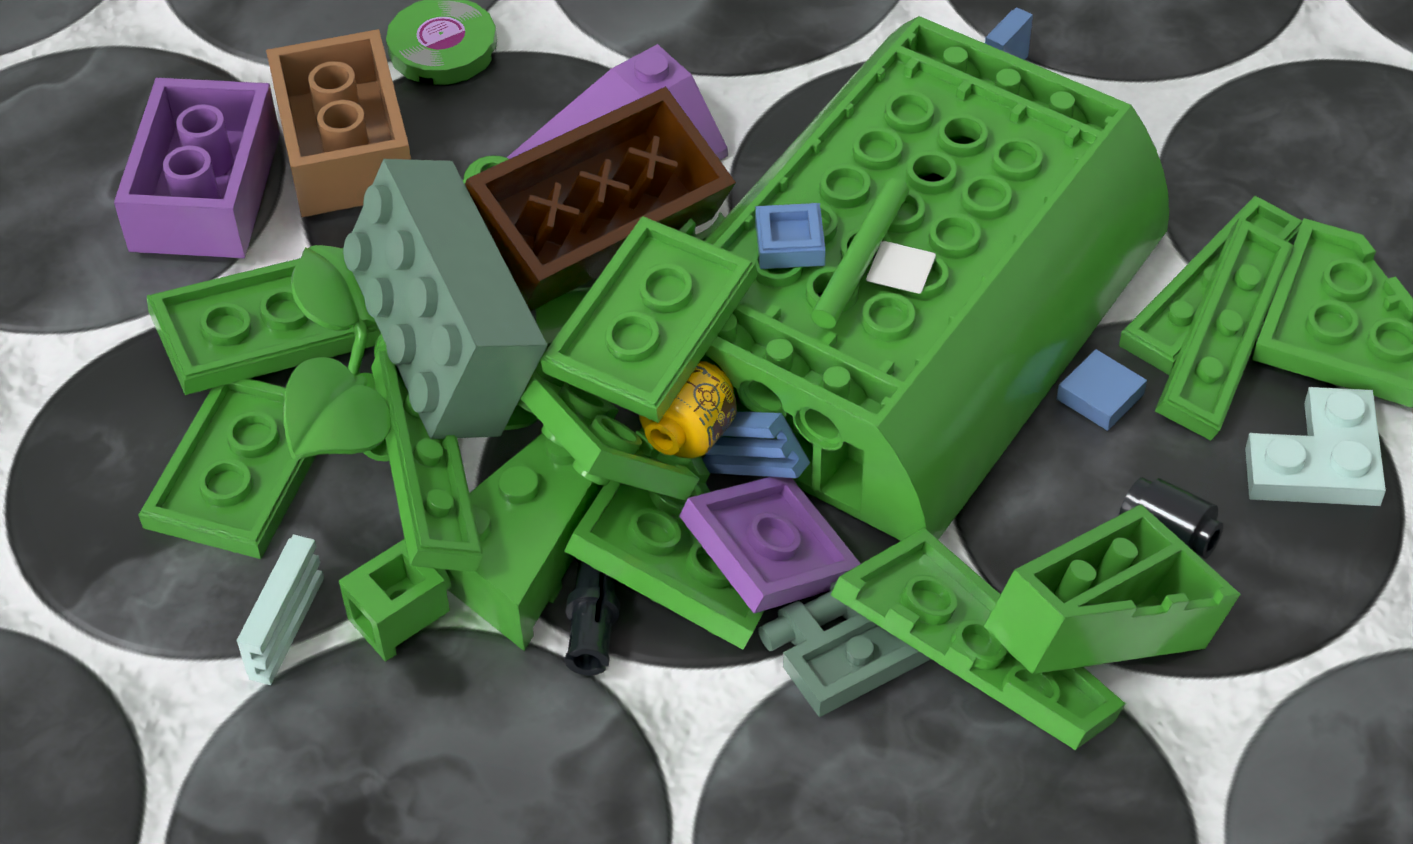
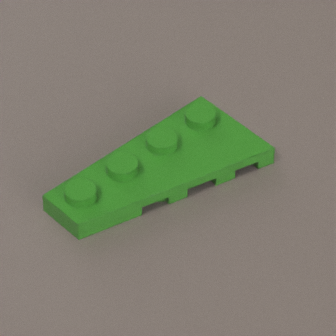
(599, 443)
(940, 610)

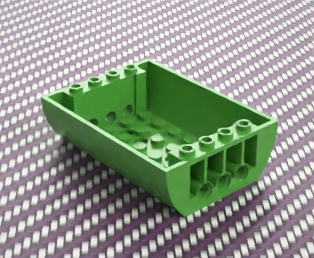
(1033, 240)

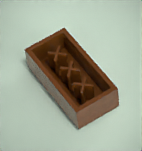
(579, 196)

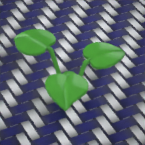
(324, 401)

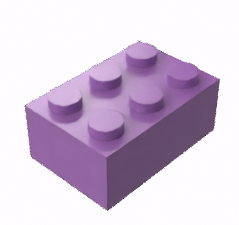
(198, 168)

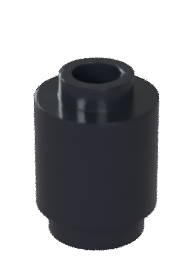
(1180, 511)

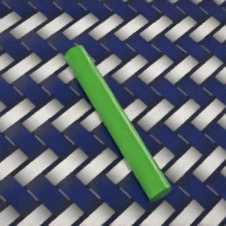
(860, 253)

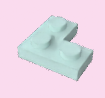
(1332, 464)

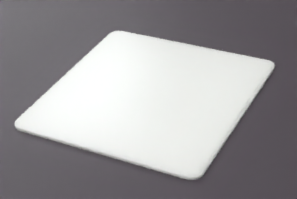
(901, 267)

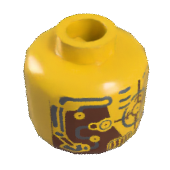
(696, 415)

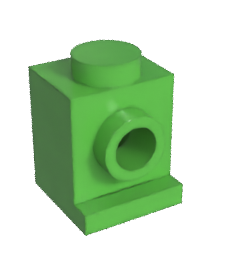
(392, 599)

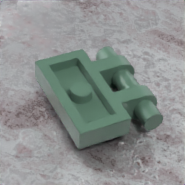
(838, 662)

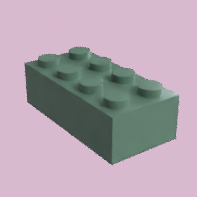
(443, 299)

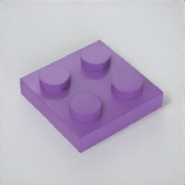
(768, 541)

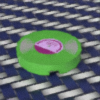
(441, 40)

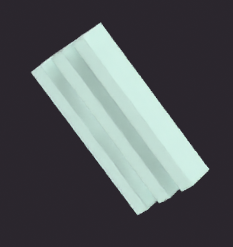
(280, 609)

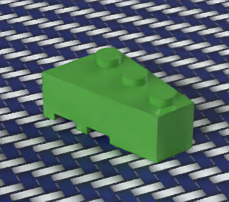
(523, 530)
(1111, 598)

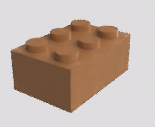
(337, 117)

